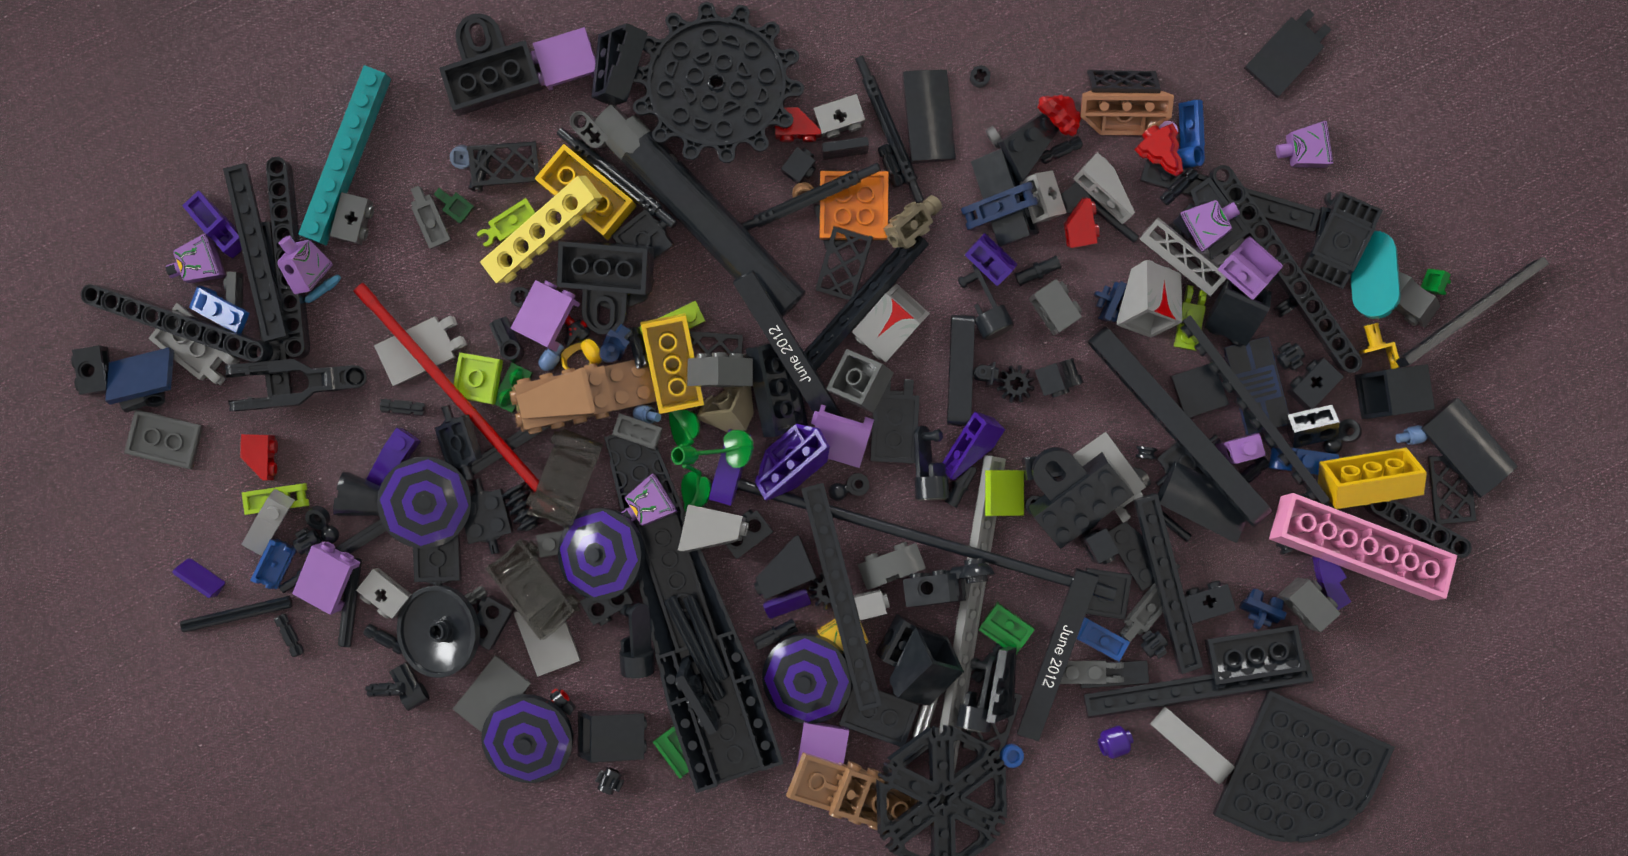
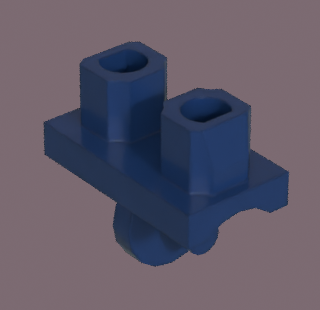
(1109, 311)
(615, 344)
(1261, 612)

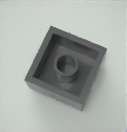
(1056, 306)
(720, 370)
(860, 380)
(1310, 604)

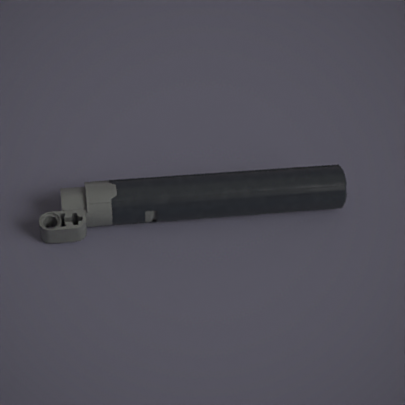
(689, 201)

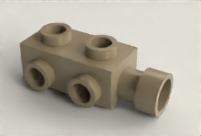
(902, 231)

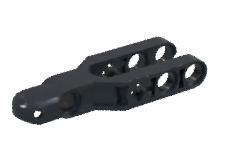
(319, 379)

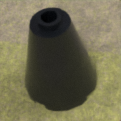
(355, 496)

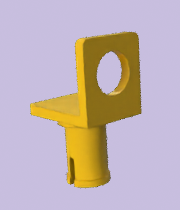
(1375, 343)

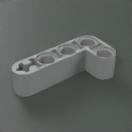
(1192, 745)

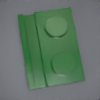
(1006, 627)
(671, 750)

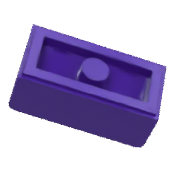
(199, 578)
(787, 603)

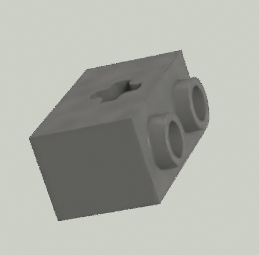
(351, 207)

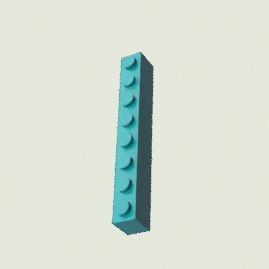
(345, 154)

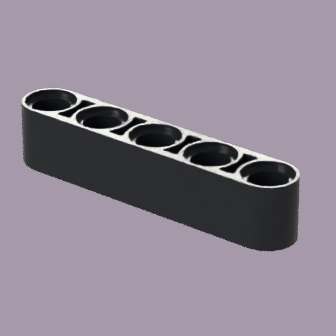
(960, 369)
(1427, 529)

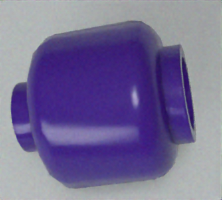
(1115, 742)

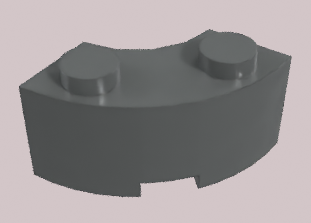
(1415, 302)
(891, 566)

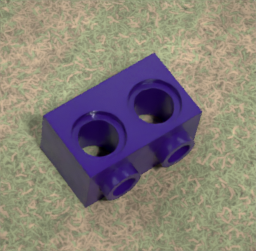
(991, 259)

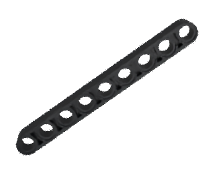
(279, 225)
(166, 322)

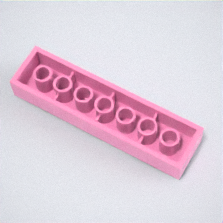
(1363, 547)

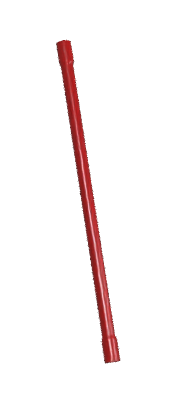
(448, 387)

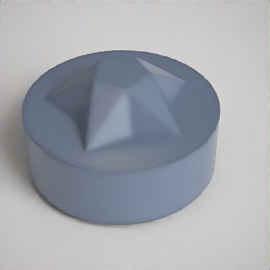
(459, 157)

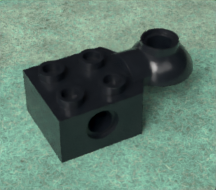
(944, 585)

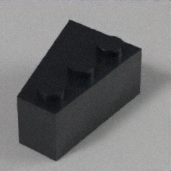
(617, 63)

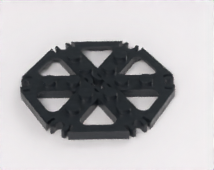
(927, 792)

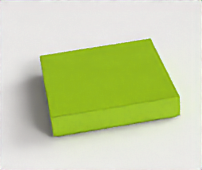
(478, 377)
(1004, 492)

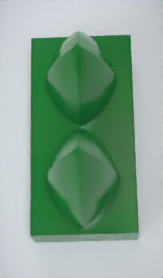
(513, 374)

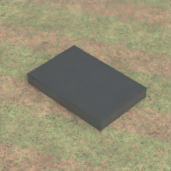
(163, 439)
(491, 687)

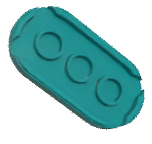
(1376, 278)

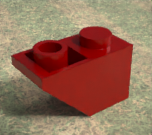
(801, 128)
(1080, 225)
(259, 453)

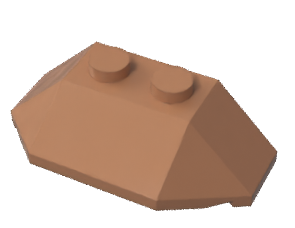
(1125, 112)

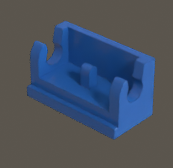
(273, 564)

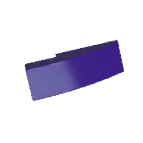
(214, 223)
(725, 481)
(1328, 577)

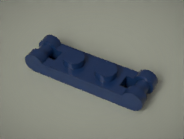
(999, 206)

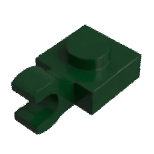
(455, 206)

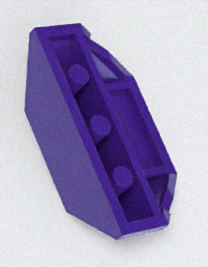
(791, 460)

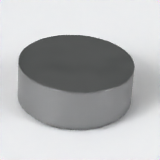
(993, 136)

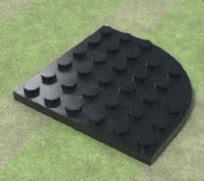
(1300, 774)

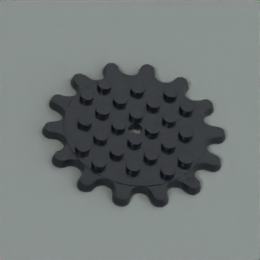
(723, 50)

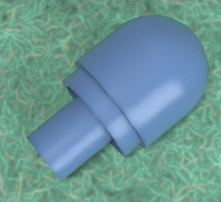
(550, 358)
(646, 414)
(1412, 435)

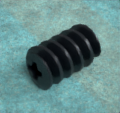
(518, 501)

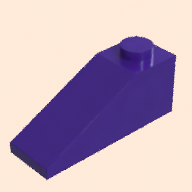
(972, 444)
(395, 451)

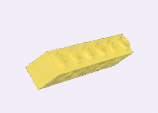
(496, 261)

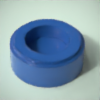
(1012, 755)

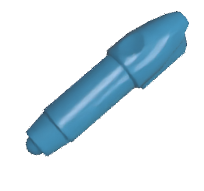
(323, 288)

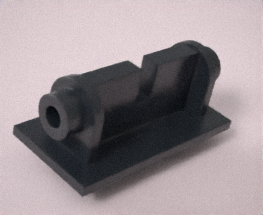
(986, 373)

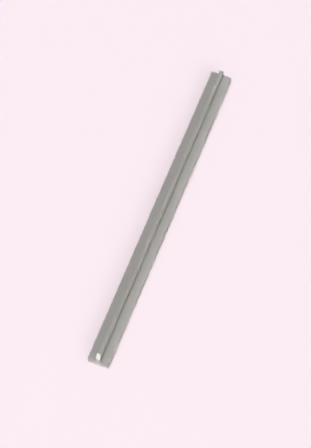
(970, 610)

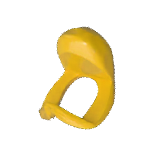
(589, 349)

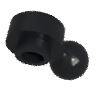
(1335, 445)
(838, 491)
(318, 518)

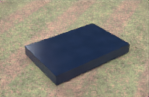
(139, 376)

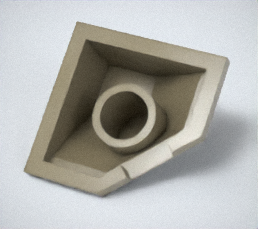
(728, 409)

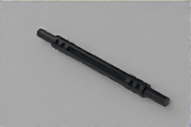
(889, 129)
(617, 178)
(810, 197)

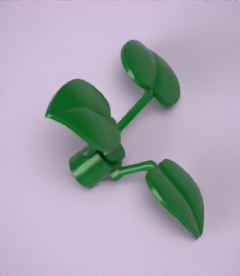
(684, 429)

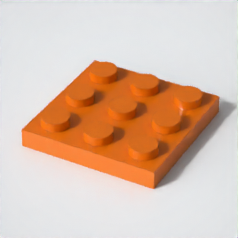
(857, 208)

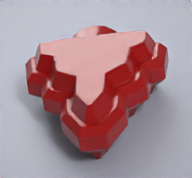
(1061, 113)
(1161, 148)

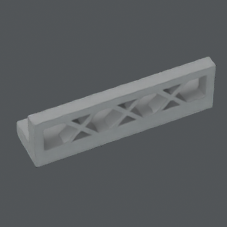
(1180, 260)

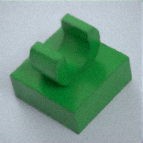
(1436, 281)

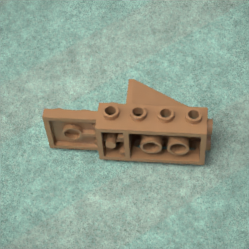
(580, 395)
(844, 790)

